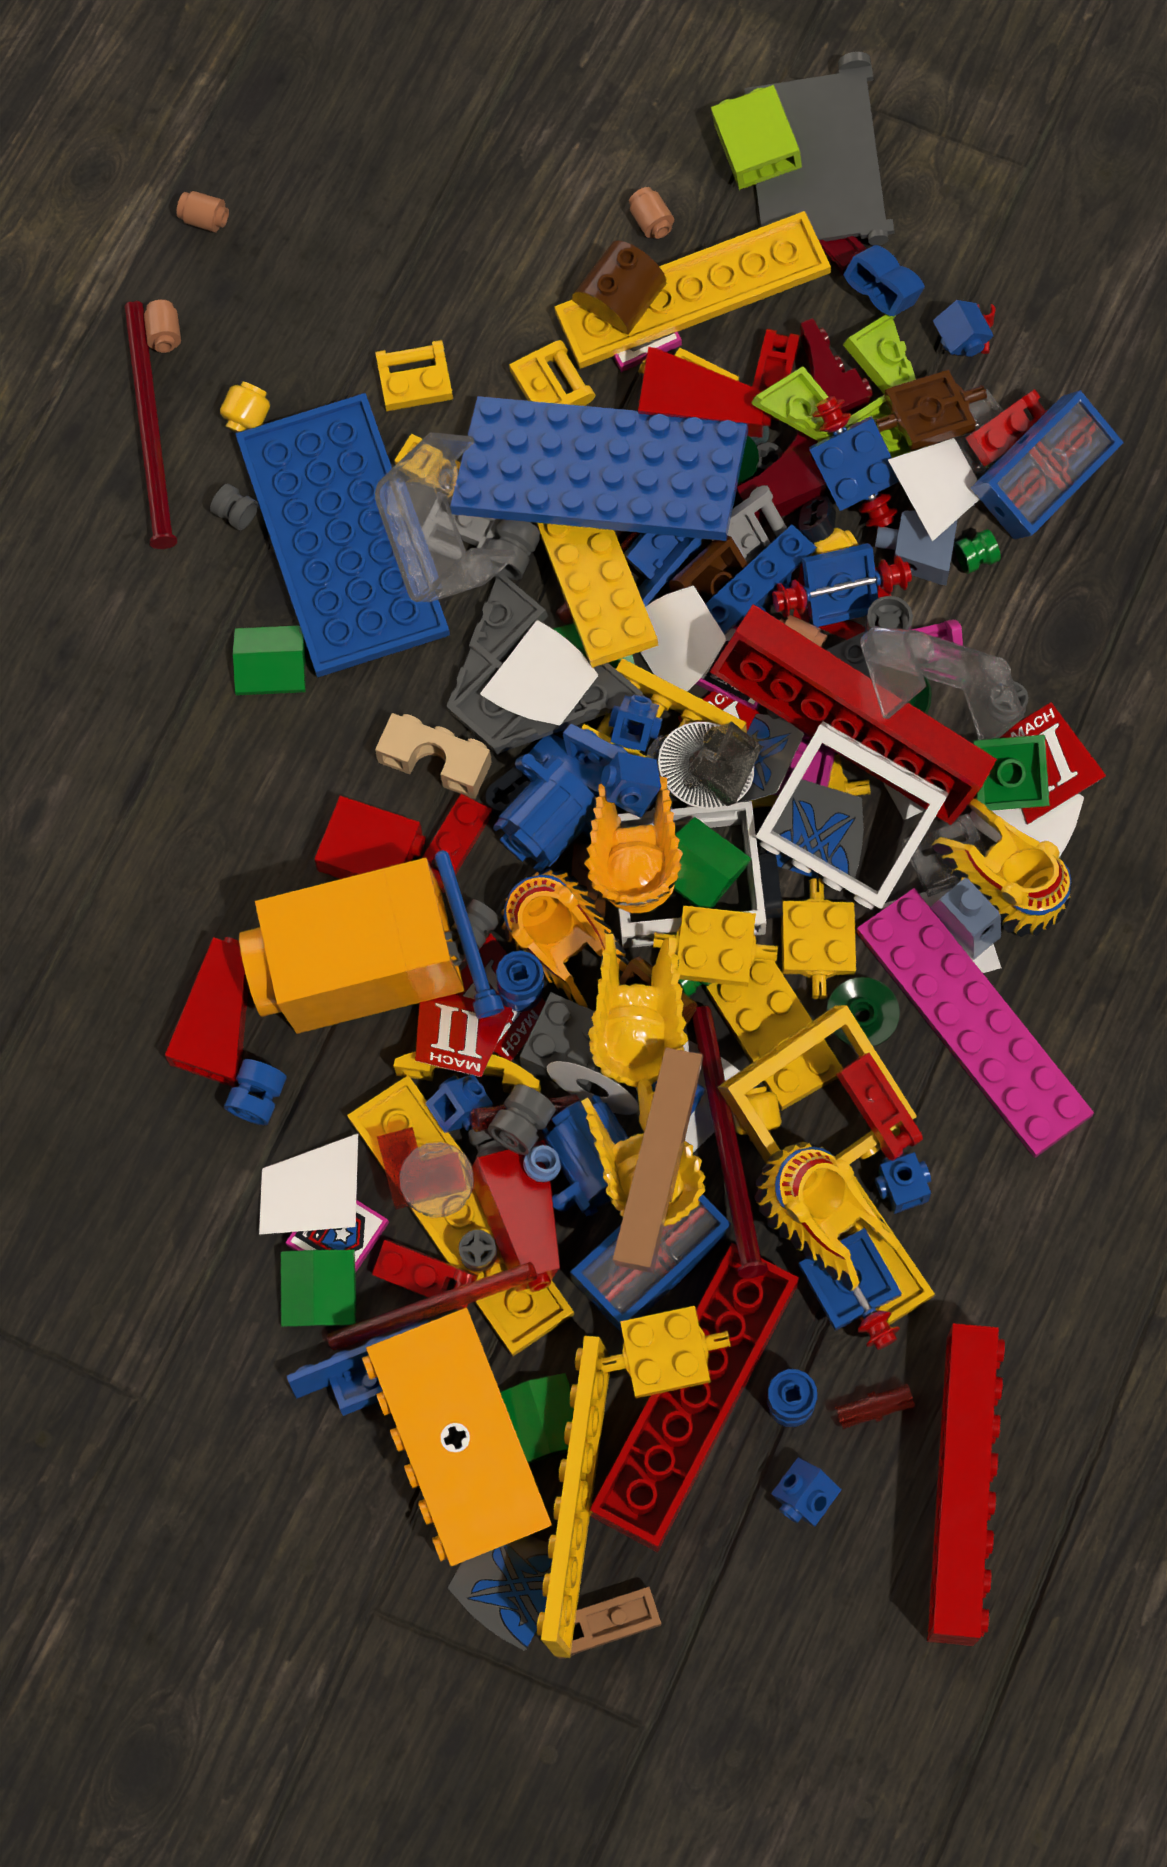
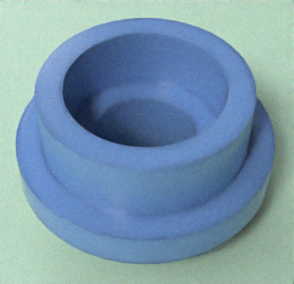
(545, 1155)

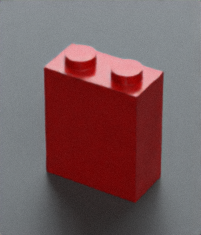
(366, 840)

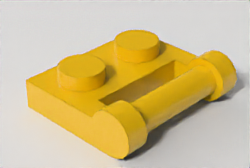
(541, 384)
(417, 385)

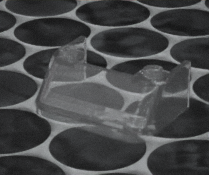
(424, 529)
(904, 657)

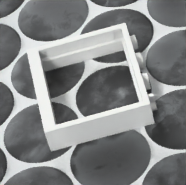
(878, 764)
(741, 813)

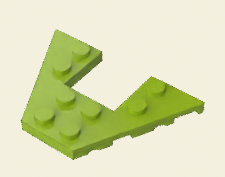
(879, 355)

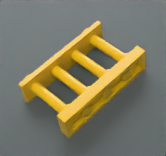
(666, 696)

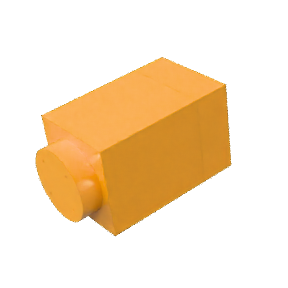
(351, 948)

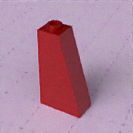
(689, 390)
(214, 1017)
(518, 1214)

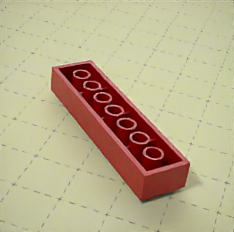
(815, 686)
(684, 1424)
(963, 1485)

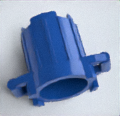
(547, 812)
(579, 1157)

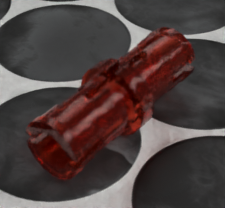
(875, 1406)

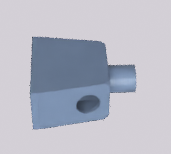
(913, 544)
(967, 916)

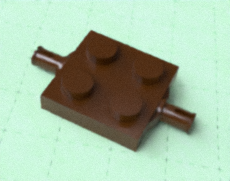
(930, 409)

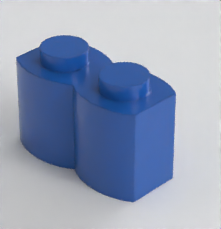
(886, 283)

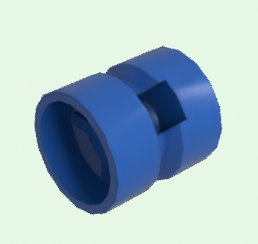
(520, 980)
(259, 1080)
(791, 1397)

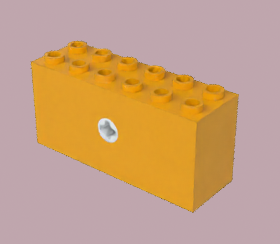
(474, 1492)

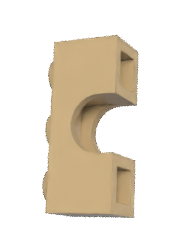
(408, 740)

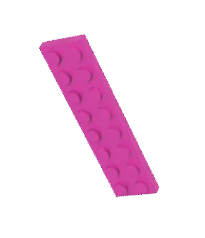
(975, 1023)

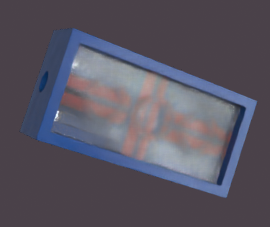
(1047, 465)
(631, 1293)

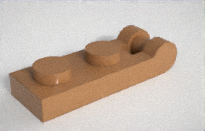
(615, 1619)

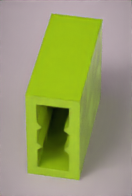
(756, 136)

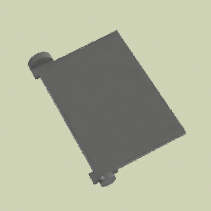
(838, 156)

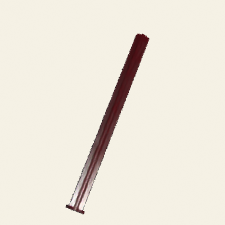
(149, 428)
(728, 1147)

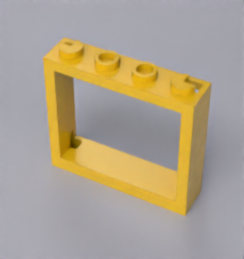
(736, 1087)

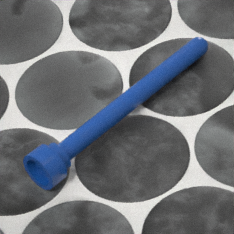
(486, 1000)

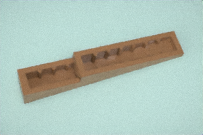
(658, 1161)

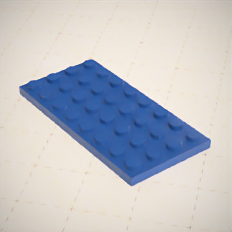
(600, 468)
(319, 505)

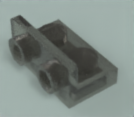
(724, 762)

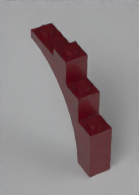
(795, 475)

